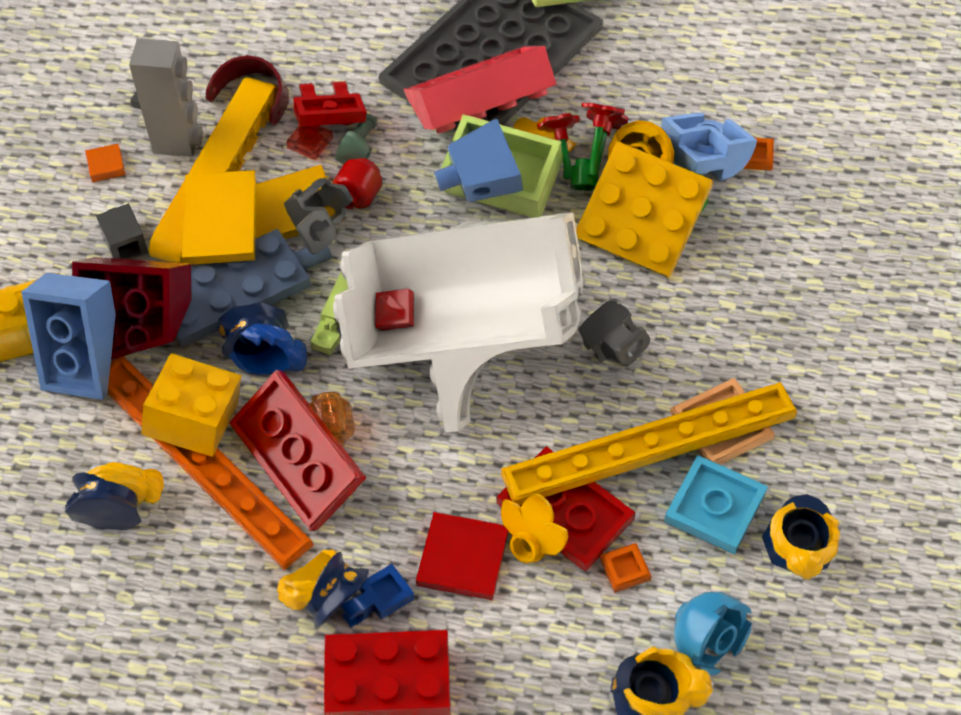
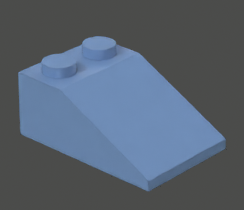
(71, 333)

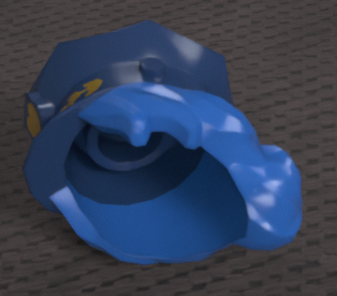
(259, 340)

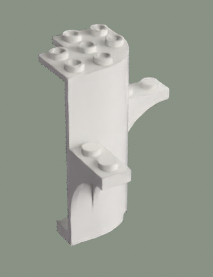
(474, 297)

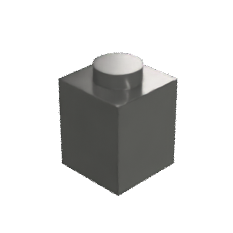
(122, 233)

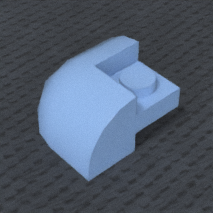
(709, 144)

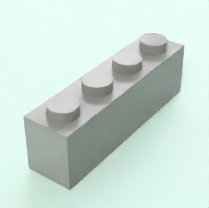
(165, 97)

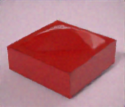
(394, 309)

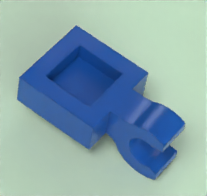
(381, 593)

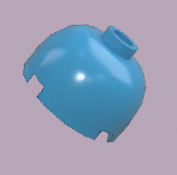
(711, 622)

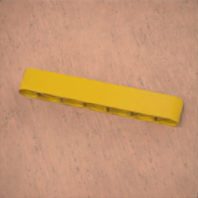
(223, 152)

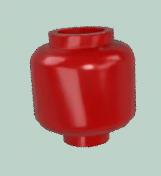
(362, 181)

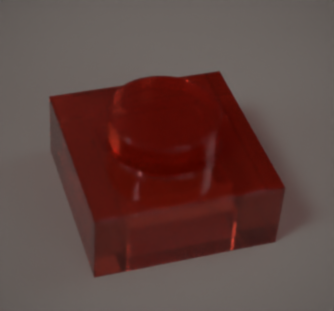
(309, 141)

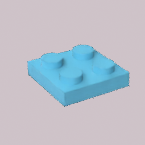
(716, 504)

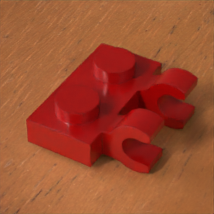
(328, 109)

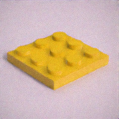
(643, 209)

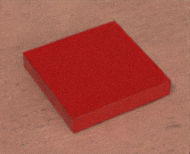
(462, 556)

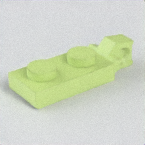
(326, 335)

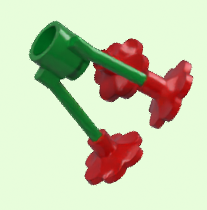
(585, 171)

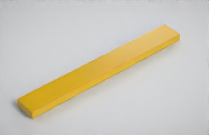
(648, 443)

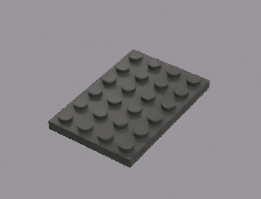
(486, 29)

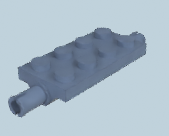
(268, 279)

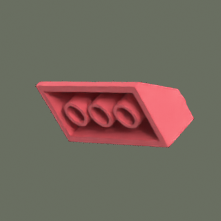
(482, 87)

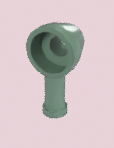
(353, 144)

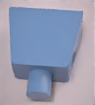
(481, 165)

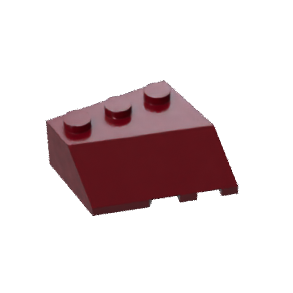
(147, 299)

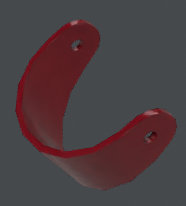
(248, 65)

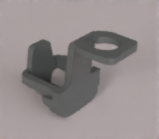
(312, 218)
(618, 341)

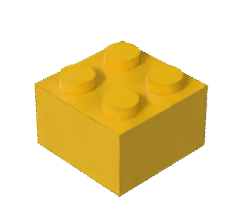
(191, 404)

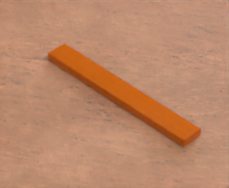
(217, 477)

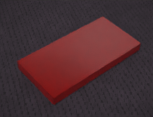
(297, 450)

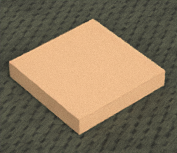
(730, 448)

